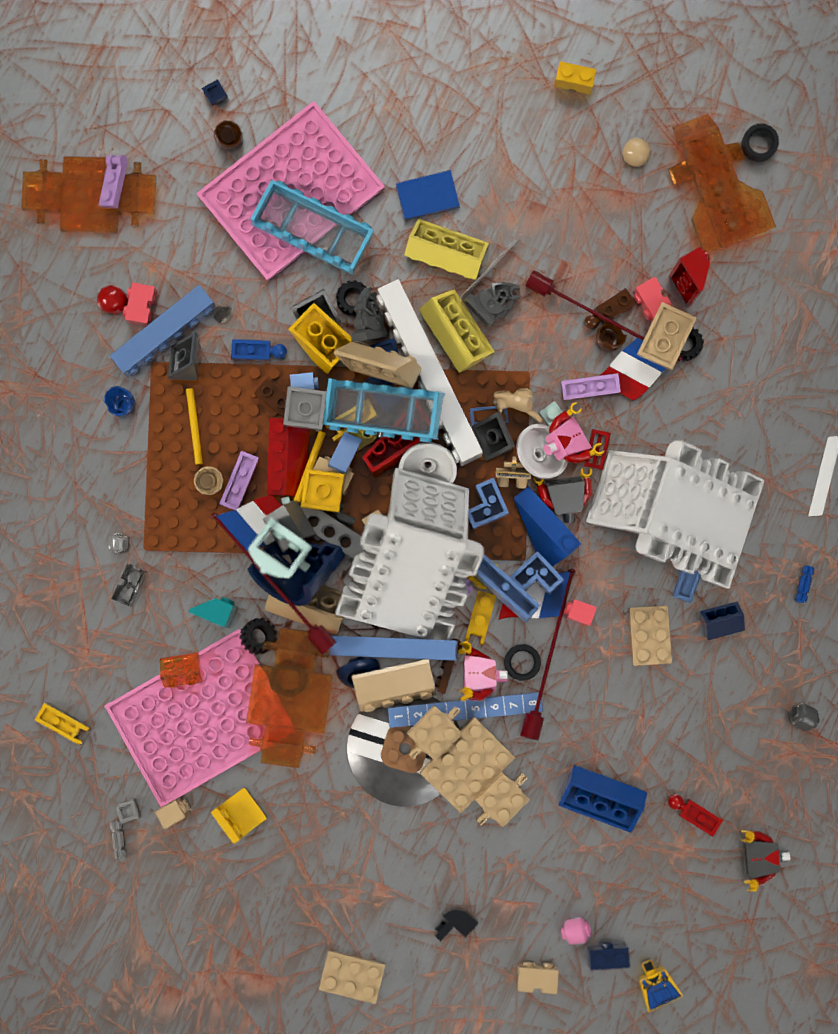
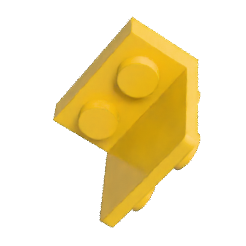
(238, 815)

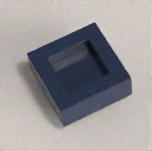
(214, 92)

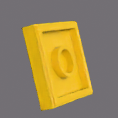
(322, 490)

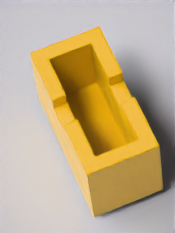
(575, 77)

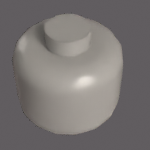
(118, 542)

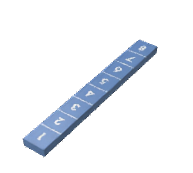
(486, 708)

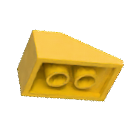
(319, 337)

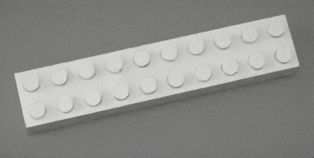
(432, 377)

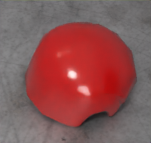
(112, 299)

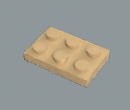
(666, 336)
(650, 635)
(352, 976)

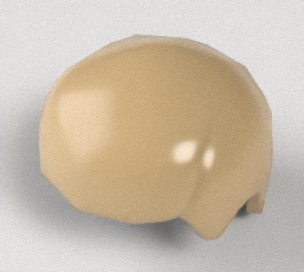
(636, 152)
(208, 480)

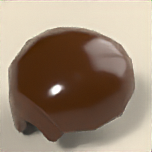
(227, 134)
(610, 337)

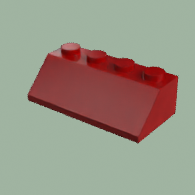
(691, 274)
(286, 458)

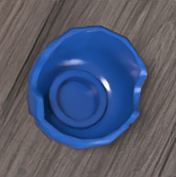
(119, 401)

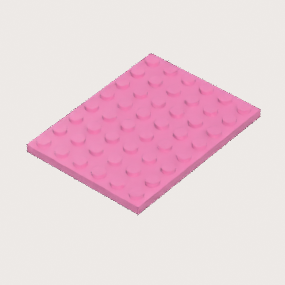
(305, 156)
(191, 730)

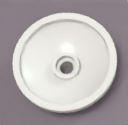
(532, 442)
(442, 465)

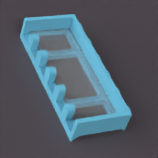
(312, 226)
(383, 410)

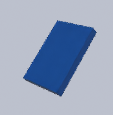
(427, 195)

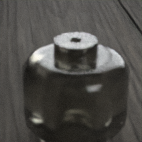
(222, 313)

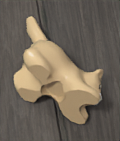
(520, 400)

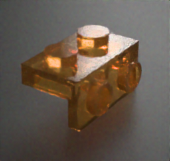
(180, 670)

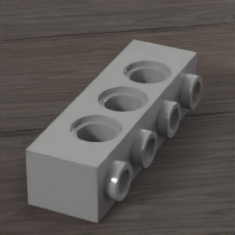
(341, 532)

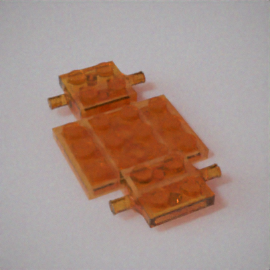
(78, 195)
(288, 699)

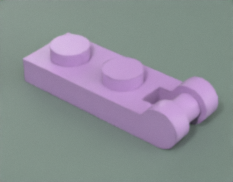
(113, 181)

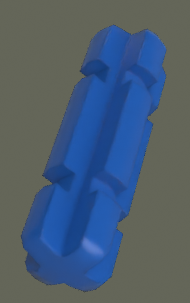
(805, 583)

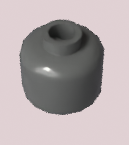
(804, 717)

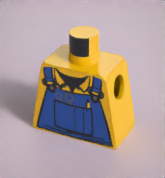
(657, 986)

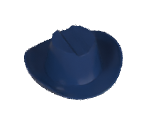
(354, 667)

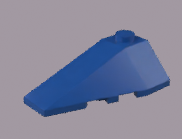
(544, 528)

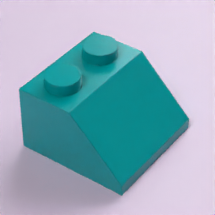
(216, 611)

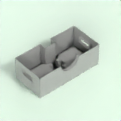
(130, 585)

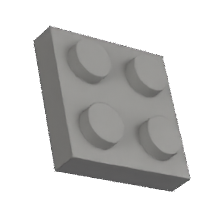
(304, 408)

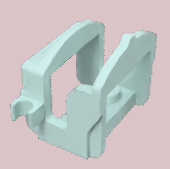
(269, 564)

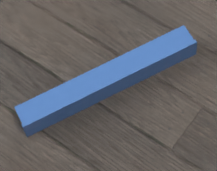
(506, 589)
(395, 648)

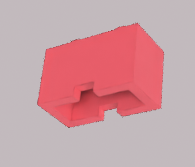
(650, 297)
(139, 304)
(579, 612)

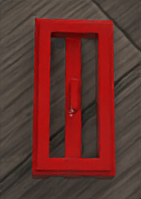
(593, 465)

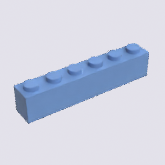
(162, 331)

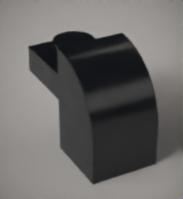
(456, 918)

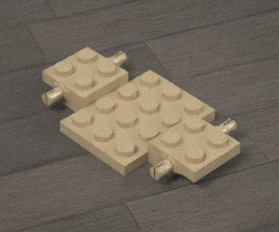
(467, 765)

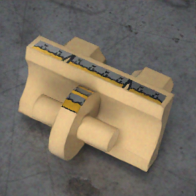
(504, 474)

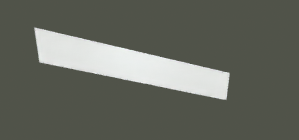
(489, 268)
(824, 477)

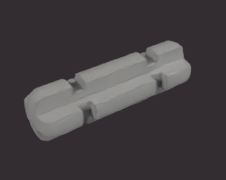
(118, 840)

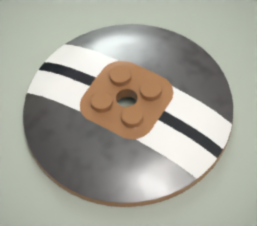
(380, 764)

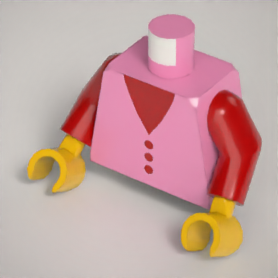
(568, 440)
(479, 674)

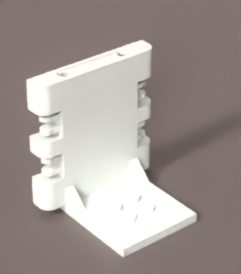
(679, 508)
(414, 560)

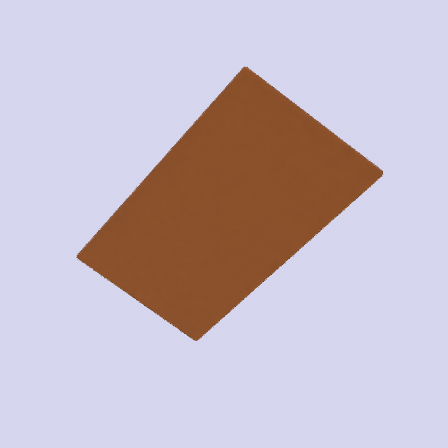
(238, 421)

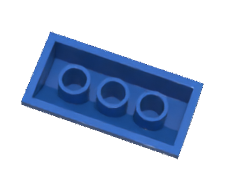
(603, 799)

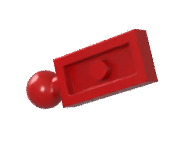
(695, 814)

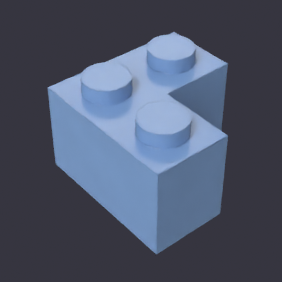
(491, 507)
(539, 571)

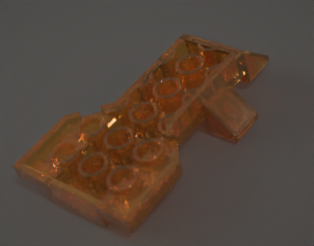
(711, 164)

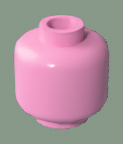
(576, 931)

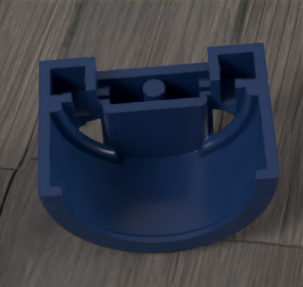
(301, 586)

